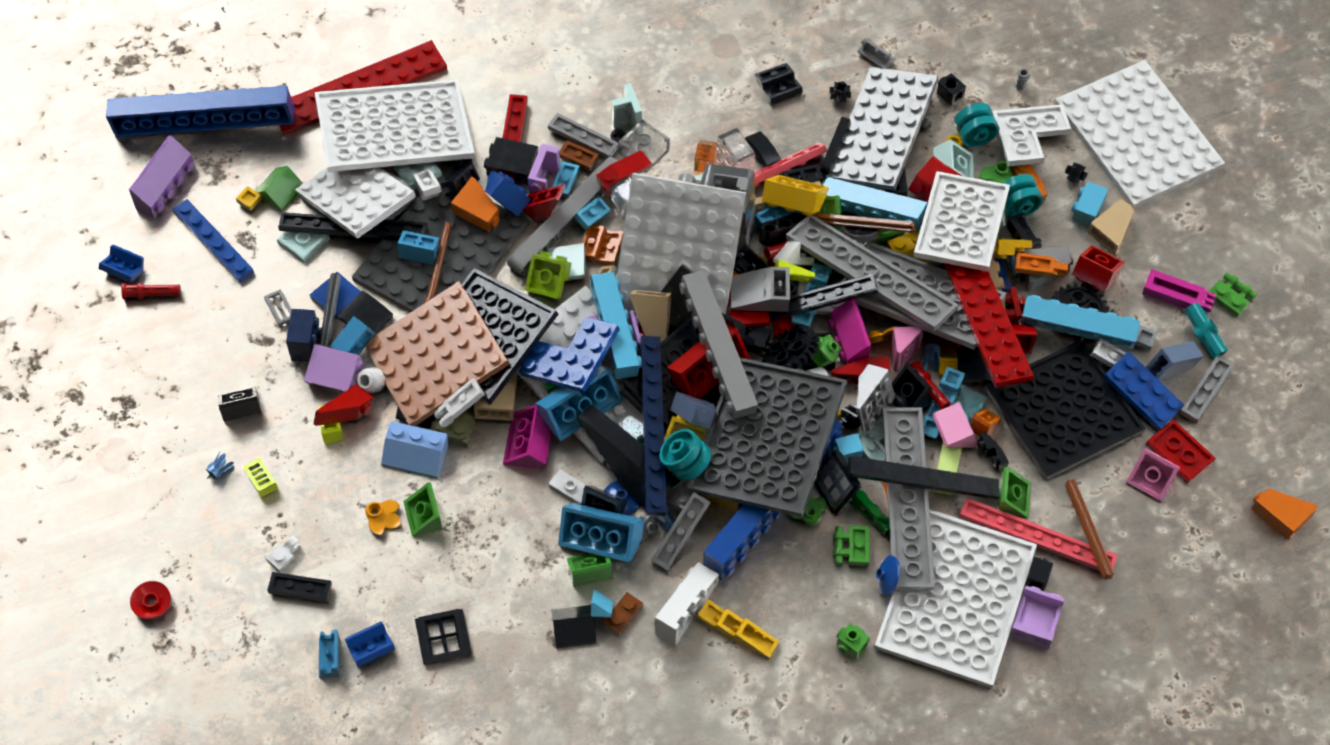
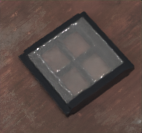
(835, 484)
(443, 636)

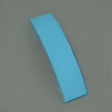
(821, 279)
(949, 387)

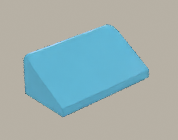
(601, 605)

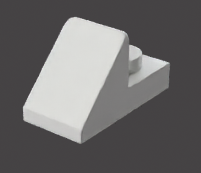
(427, 184)
(791, 254)

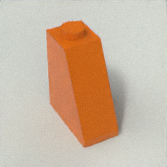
(475, 206)
(1283, 511)

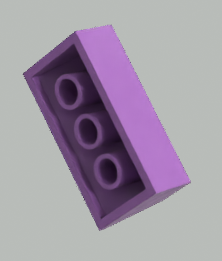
(161, 177)

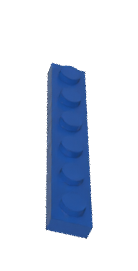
(213, 240)

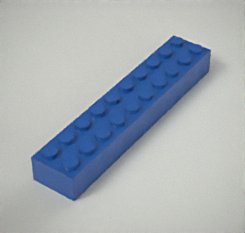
(200, 111)
(746, 527)

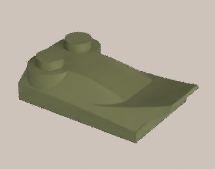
(460, 430)

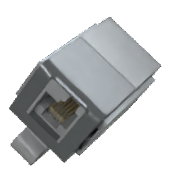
(733, 179)

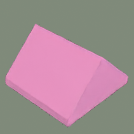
(904, 344)
(954, 427)
(1153, 474)

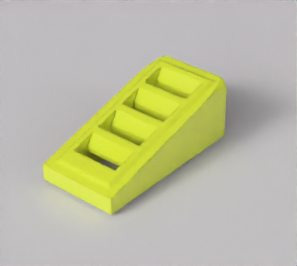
(797, 273)
(332, 433)
(265, 488)

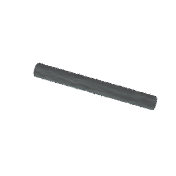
(330, 309)

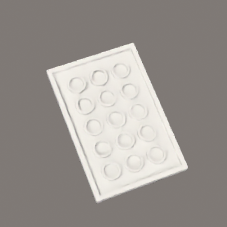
(355, 197)
(962, 221)

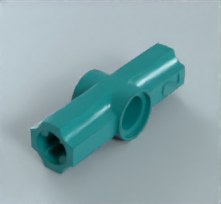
(1206, 330)

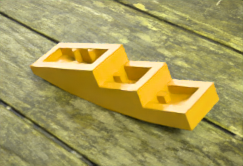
(737, 629)

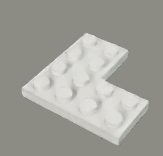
(1022, 128)

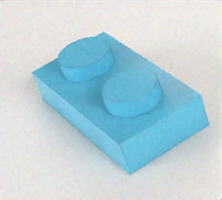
(566, 175)
(592, 213)

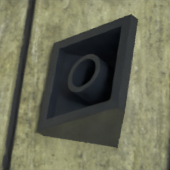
(911, 389)
(239, 404)
(601, 499)
(573, 626)

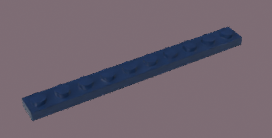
(652, 426)

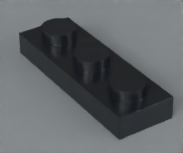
(299, 587)

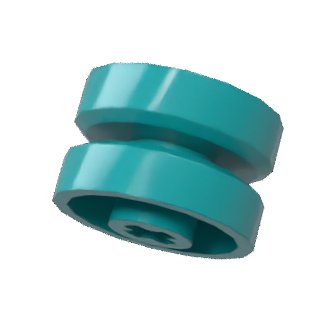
(976, 125)
(1022, 195)
(685, 454)

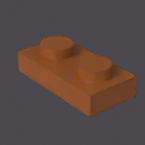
(578, 155)
(623, 614)

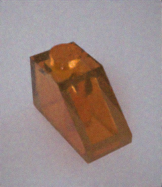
(704, 154)

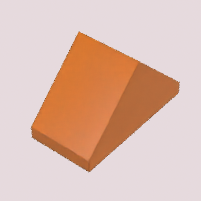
(985, 422)

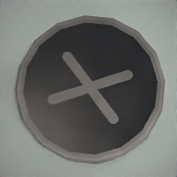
(862, 234)

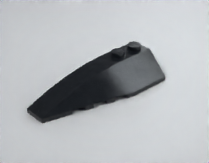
(621, 452)

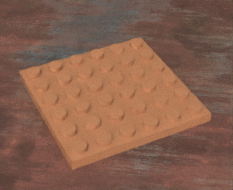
(435, 353)

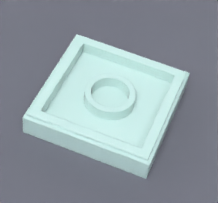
(302, 244)
(575, 254)

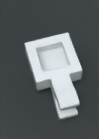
(282, 556)

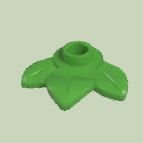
(992, 173)
(813, 510)

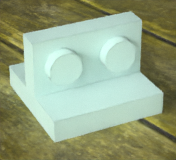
(626, 109)

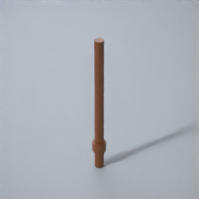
(439, 261)

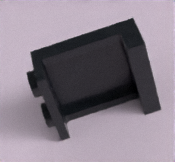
(511, 158)

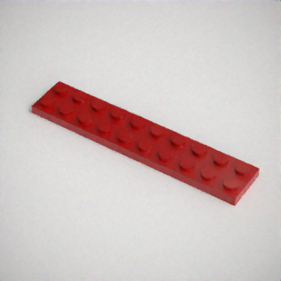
(398, 69)
(990, 326)

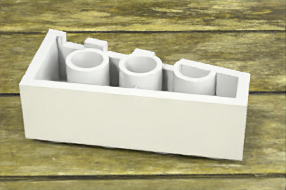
(685, 603)

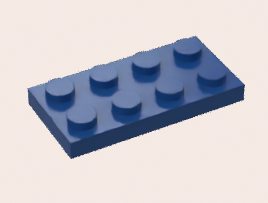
(1143, 391)

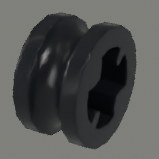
(617, 132)

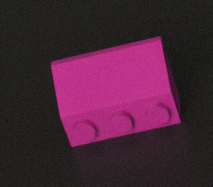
(849, 332)
(527, 439)

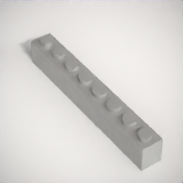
(718, 344)

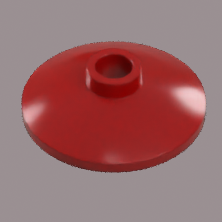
(149, 592)

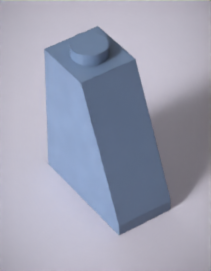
(1174, 360)
(693, 409)

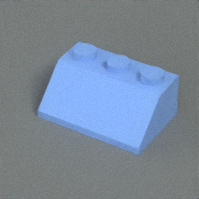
(414, 449)

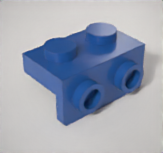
(122, 264)
(369, 644)

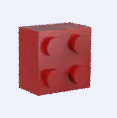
(1097, 268)

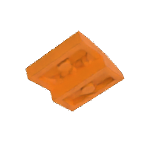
(602, 245)

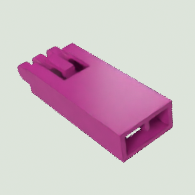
(1171, 291)

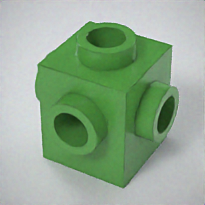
(827, 351)
(852, 641)

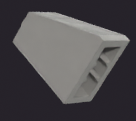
(1060, 253)

